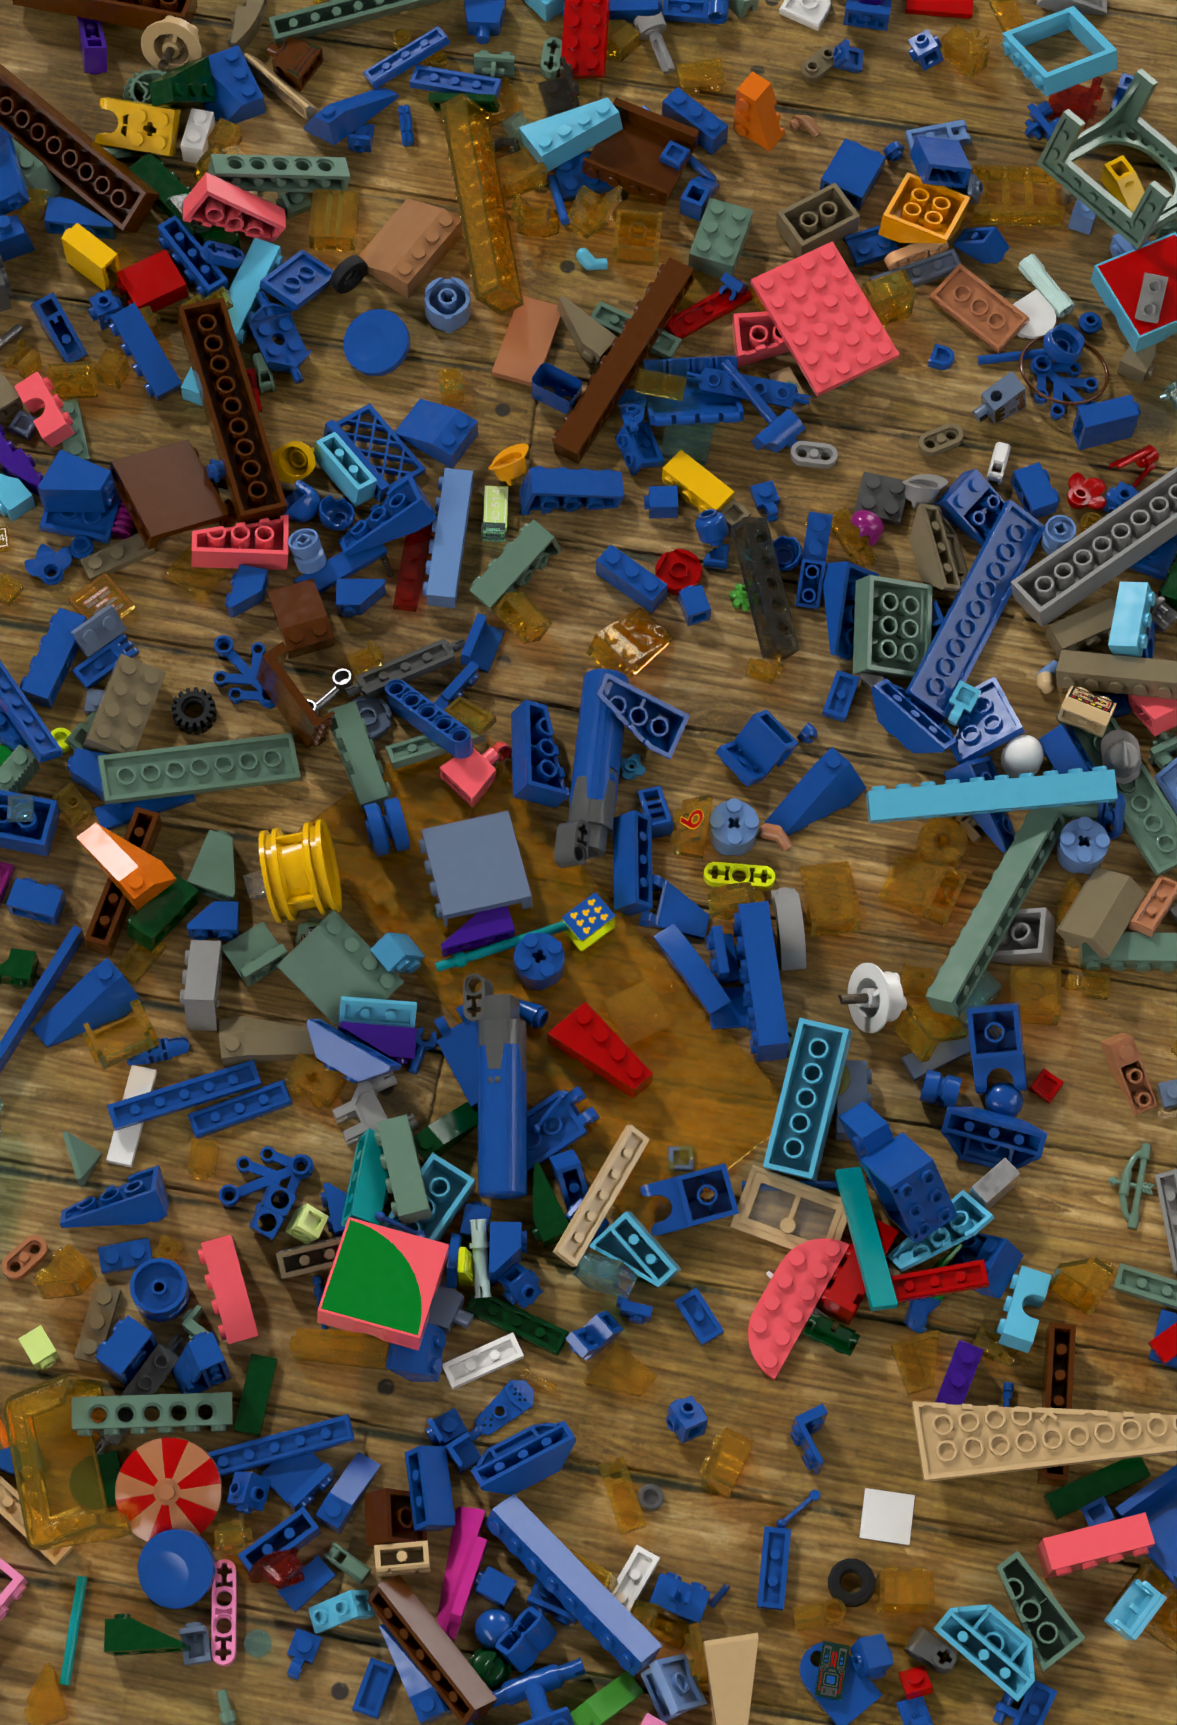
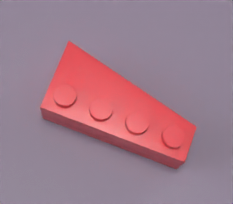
(234, 209)
(756, 338)
(254, 545)

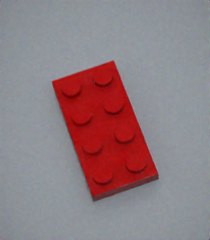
(586, 37)

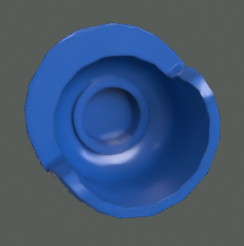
(302, 503)

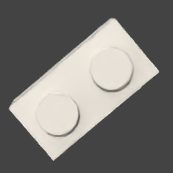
(195, 137)

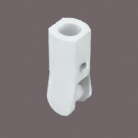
(998, 462)

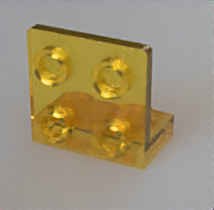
(593, 212)

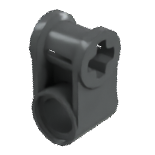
(928, 1649)

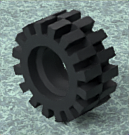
(194, 724)

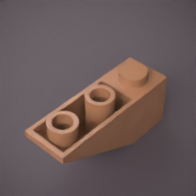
(1129, 1071)

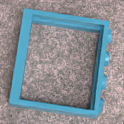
(1101, 62)

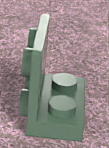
(254, 954)

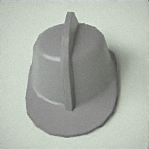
(923, 488)
(1121, 753)

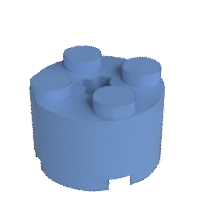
(447, 304)
(744, 827)
(1094, 845)

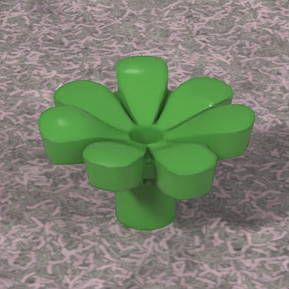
(740, 597)

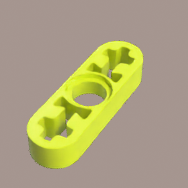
(721, 868)

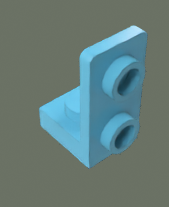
(340, 1609)

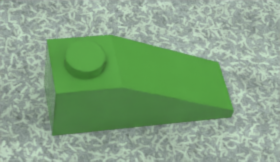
(608, 1701)

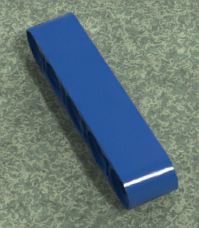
(429, 718)

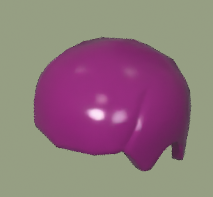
(869, 525)

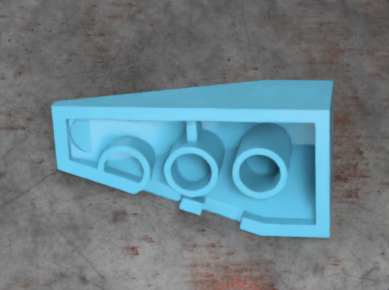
(970, 1220)

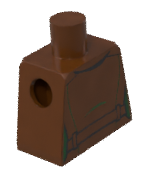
(295, 61)

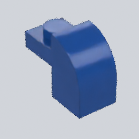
(594, 1335)

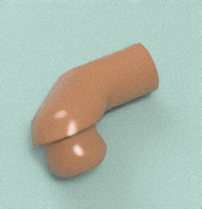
(775, 833)

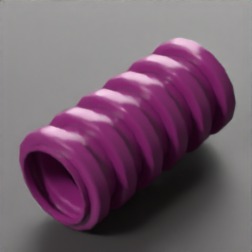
(123, 525)

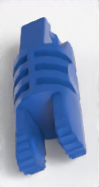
(164, 1051)

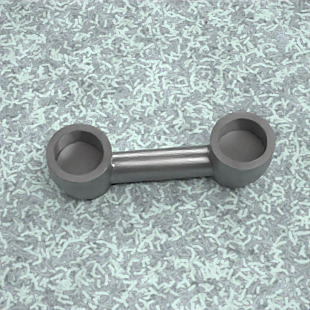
(342, 679)

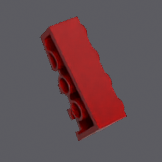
(594, 1044)
(848, 1288)

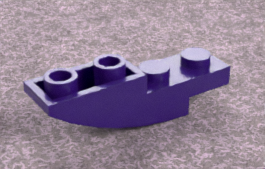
(18, 465)

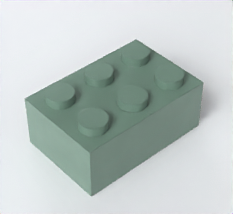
(720, 238)

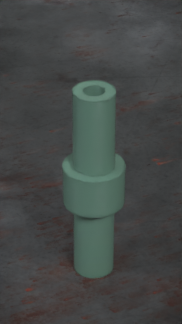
(227, 1715)

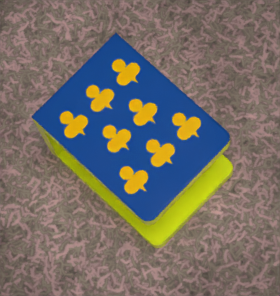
(589, 922)

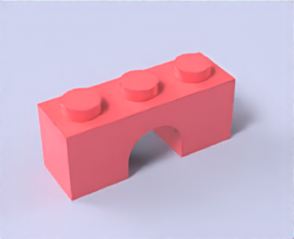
(54, 423)

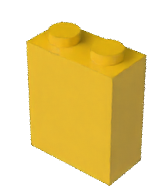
(91, 257)

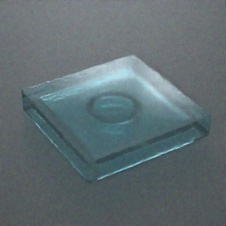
(691, 439)

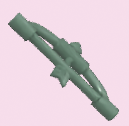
(1125, 1184)

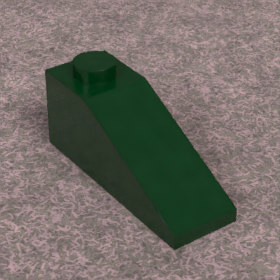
(445, 1132)
(548, 1216)
(132, 1637)

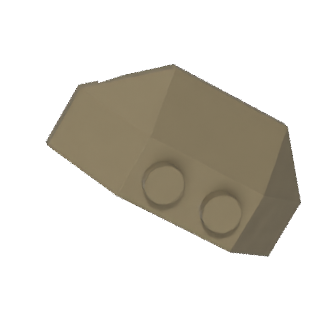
(937, 549)

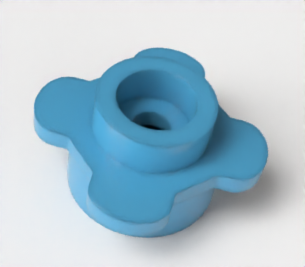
(632, 773)

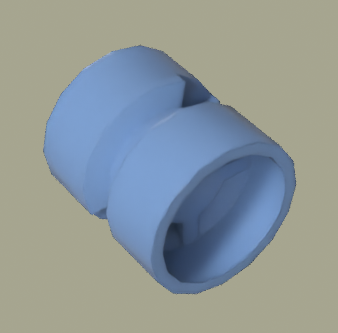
(1057, 532)
(307, 551)

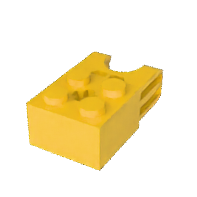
(134, 125)

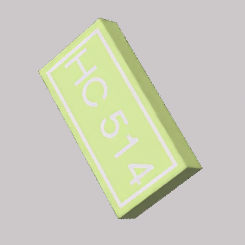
(496, 504)

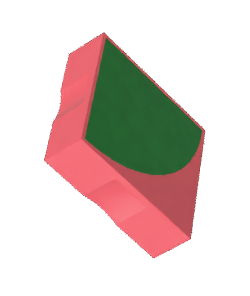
(383, 1283)

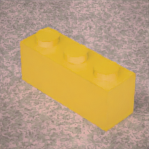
(696, 483)

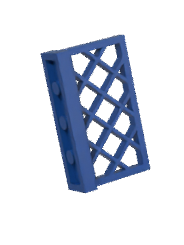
(382, 485)

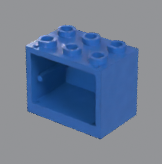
(909, 1187)

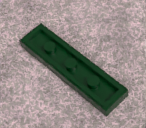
(517, 1321)
(1095, 1485)

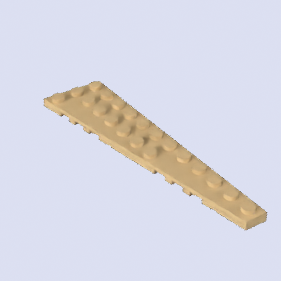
(997, 1439)

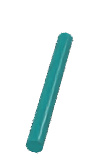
(73, 1631)

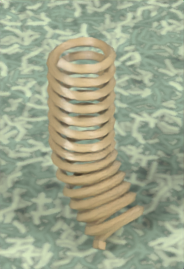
(1168, 1114)

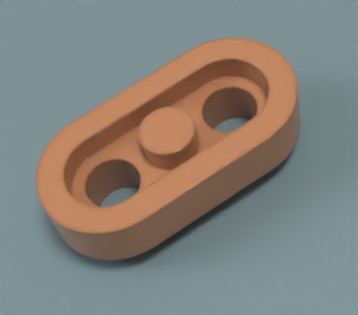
(22, 1256)

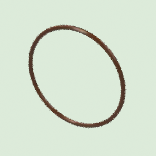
(1059, 401)

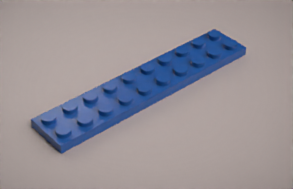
(975, 609)

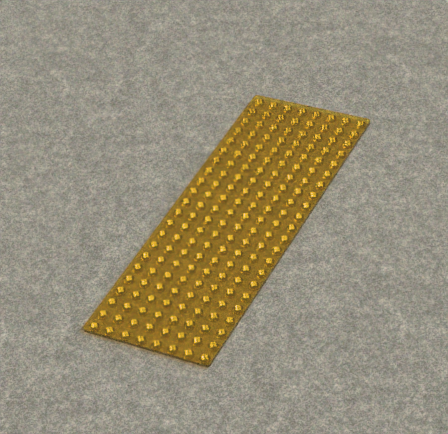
(703, 1084)

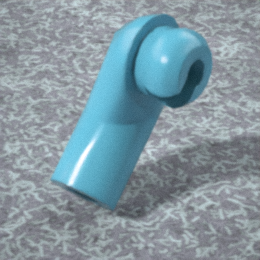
(588, 261)

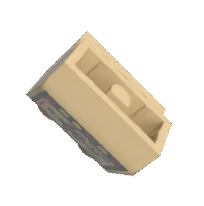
(1086, 711)

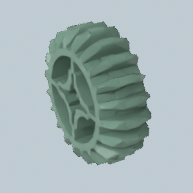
(140, 85)

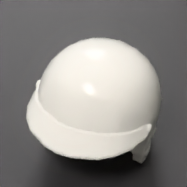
(1021, 756)

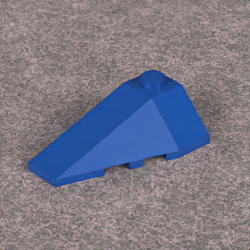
(346, 116)
(399, 515)
(823, 790)
(96, 999)
(132, 1203)

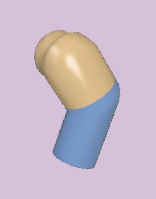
(1044, 677)

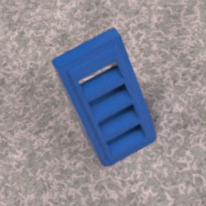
(662, 825)

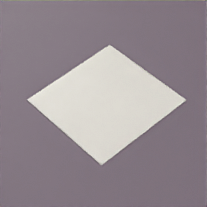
(887, 1516)

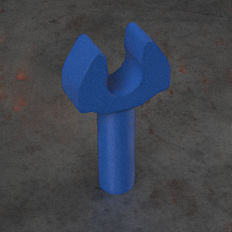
(421, 1048)

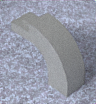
(789, 928)

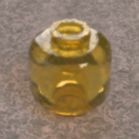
(232, 1537)

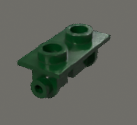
(820, 1330)

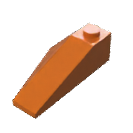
(128, 866)

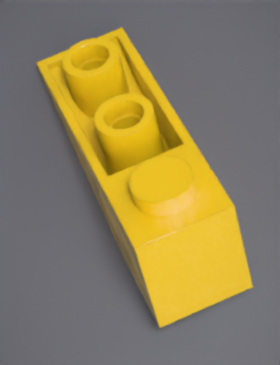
(1122, 182)

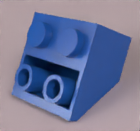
(999, 1257)

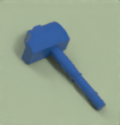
(780, 430)

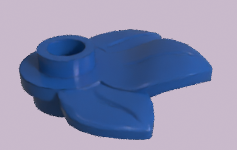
(48, 562)

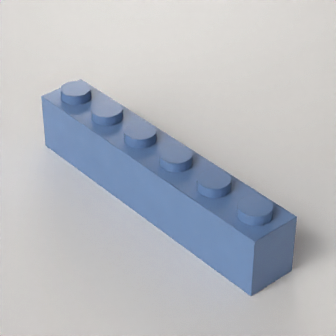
(449, 538)

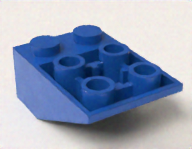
(971, 505)

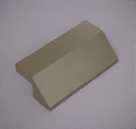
(1101, 911)

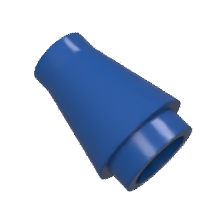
(533, 1014)

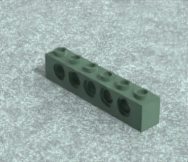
(281, 172)
(218, 1403)

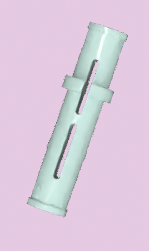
(480, 1258)

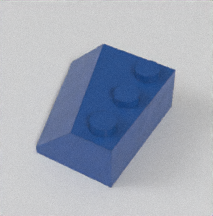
(235, 87)

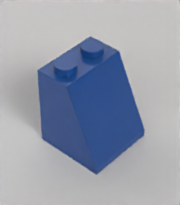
(76, 486)

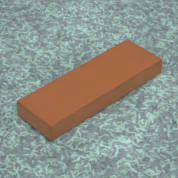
(1154, 906)

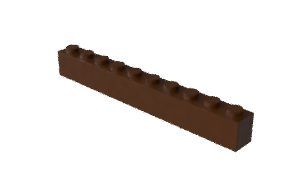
(623, 360)

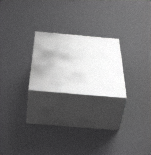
(995, 1184)

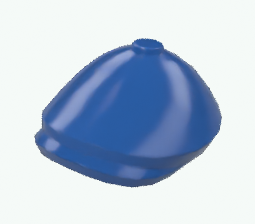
(1063, 343)

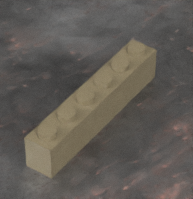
(1117, 674)

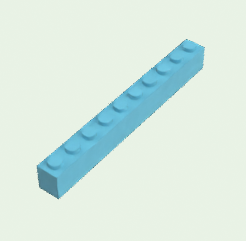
(991, 795)

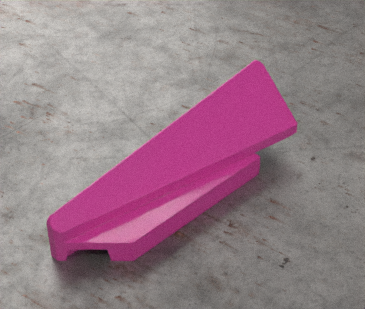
(462, 1568)

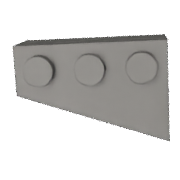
(202, 984)

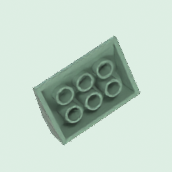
(891, 626)
(337, 964)

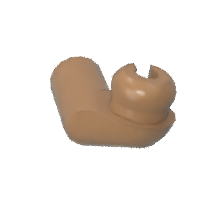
(805, 122)

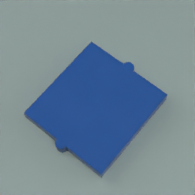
(731, 1015)

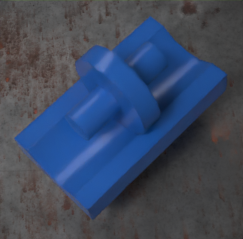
(1039, 114)

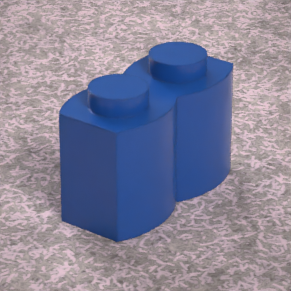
(526, 1639)

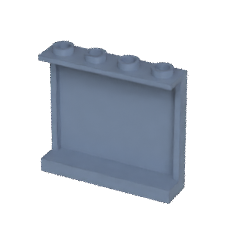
(474, 866)

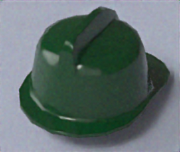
(490, 1667)

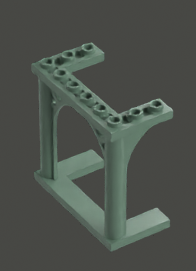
(1069, 144)

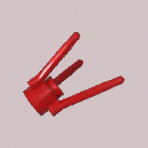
(1143, 458)

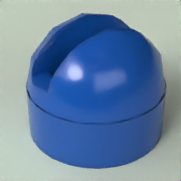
(806, 732)

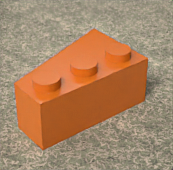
(756, 113)

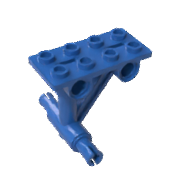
(533, 1686)

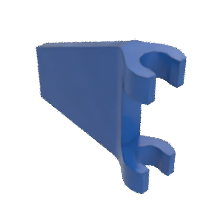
(676, 909)

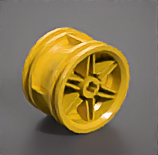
(300, 871)

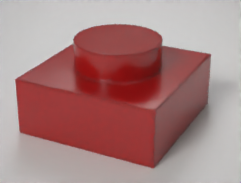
(915, 1682)

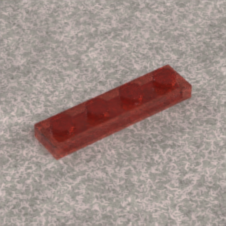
(412, 570)

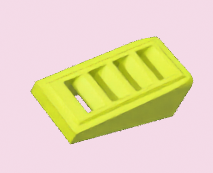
(465, 1267)

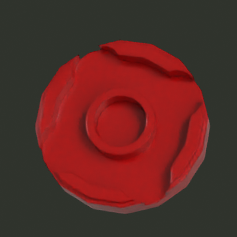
(679, 570)

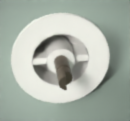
(873, 997)

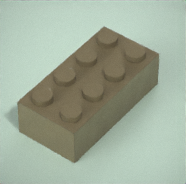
(124, 707)

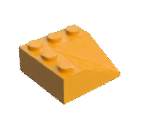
(923, 213)

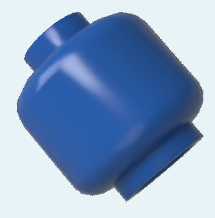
(711, 527)

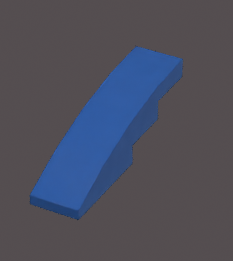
(692, 969)

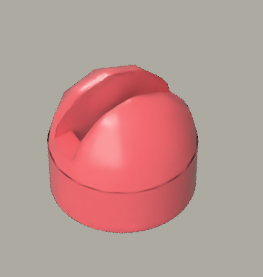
(505, 748)

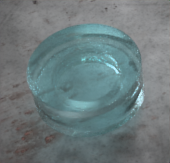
(258, 1643)

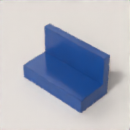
(482, 644)

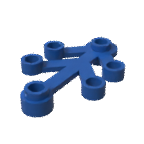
(1061, 385)
(248, 674)
(268, 1177)

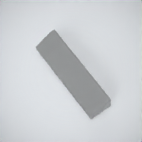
(1167, 1193)

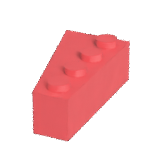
(229, 1289)
(1094, 1545)

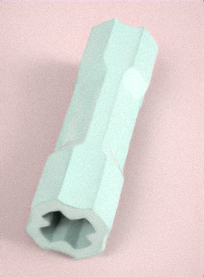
(1036, 273)

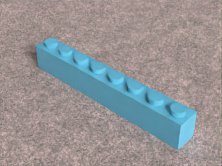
(258, 263)

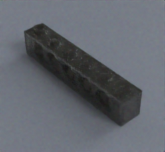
(764, 588)

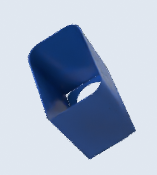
(557, 379)
(269, 1208)

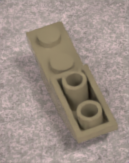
(246, 22)

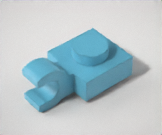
(962, 699)

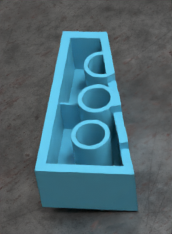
(570, 132)

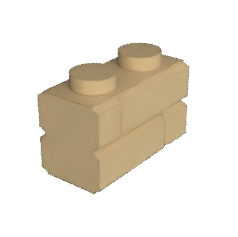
(402, 1558)

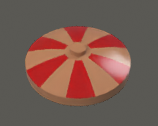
(168, 1488)

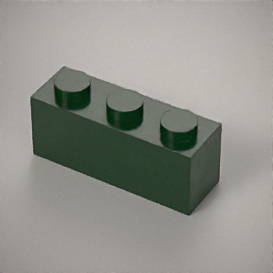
(162, 914)

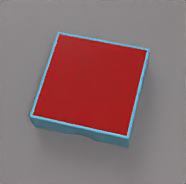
(1120, 287)

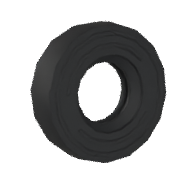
(348, 274)
(858, 1567)

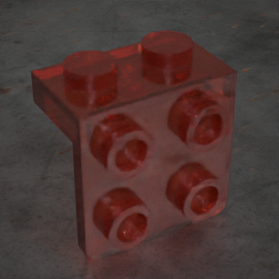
(1078, 99)

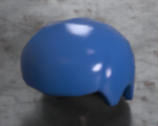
(336, 514)
(788, 553)
(1004, 1099)
(491, 1626)

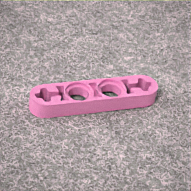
(224, 1612)

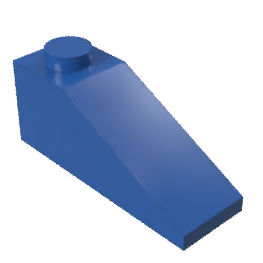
(65, 213)
(58, 328)
(347, 1493)

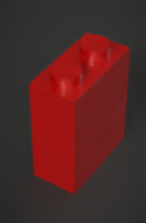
(152, 282)

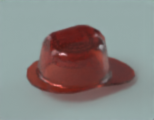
(278, 1569)

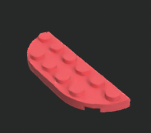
(791, 1301)

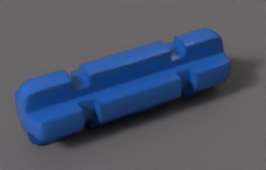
(406, 125)

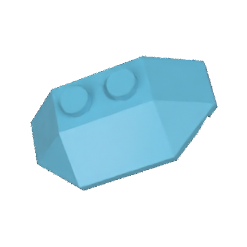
(991, 1645)

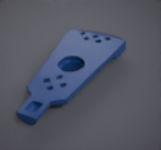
(633, 408)
(511, 1405)

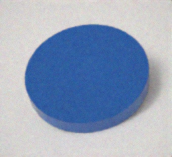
(376, 342)
(176, 1568)

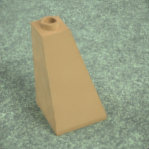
(731, 1677)

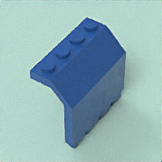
(696, 405)

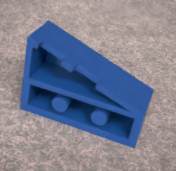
(865, 1130)
(200, 1365)

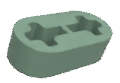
(547, 57)

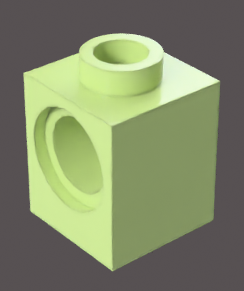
(306, 1223)
(39, 1348)

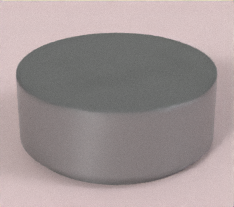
(650, 1497)

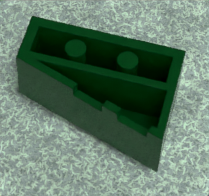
(184, 86)

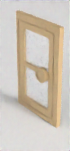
(787, 1210)

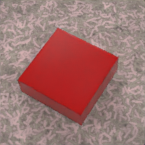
(1046, 1086)

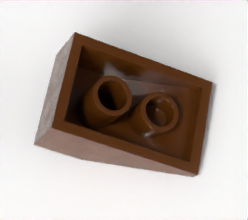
(301, 618)

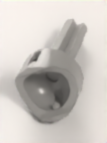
(651, 29)

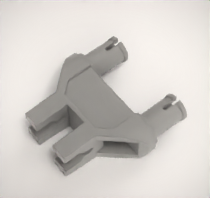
(366, 1108)

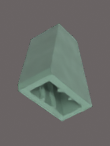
(215, 868)

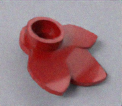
(1085, 492)

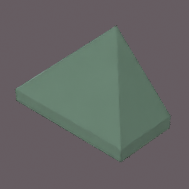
(82, 1157)

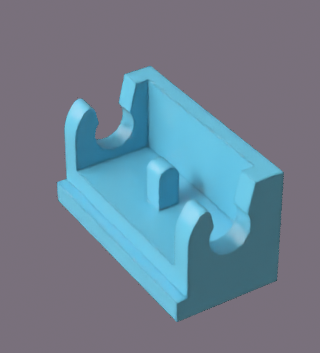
(1135, 1609)

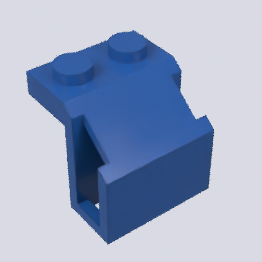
(758, 748)

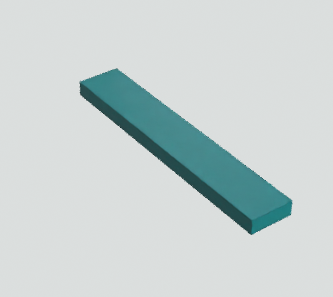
(866, 1239)

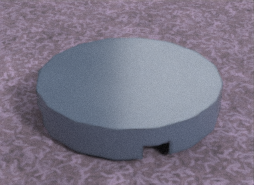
(376, 715)

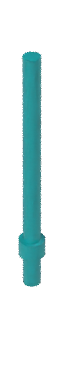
(461, 959)

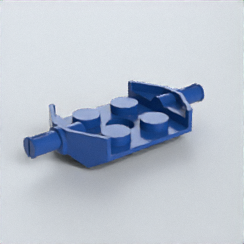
(276, 321)

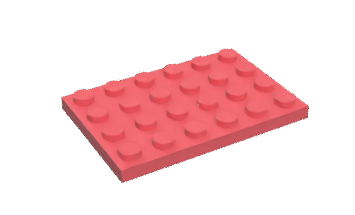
(824, 319)

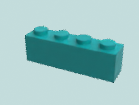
(367, 1182)

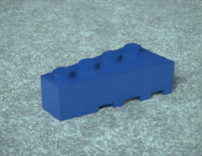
(570, 489)
(534, 757)

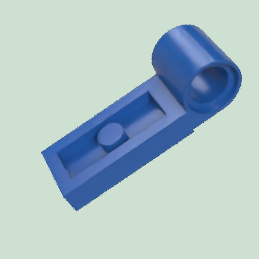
(696, 11)

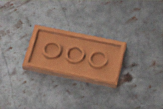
(979, 308)
(527, 341)

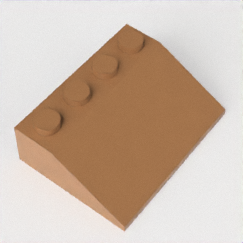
(411, 245)

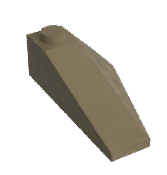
(261, 1041)

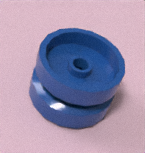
(382, 828)
(175, 1291)

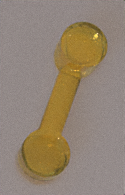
(403, 37)

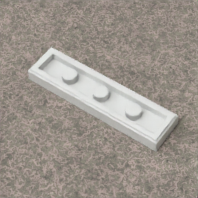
(126, 1140)

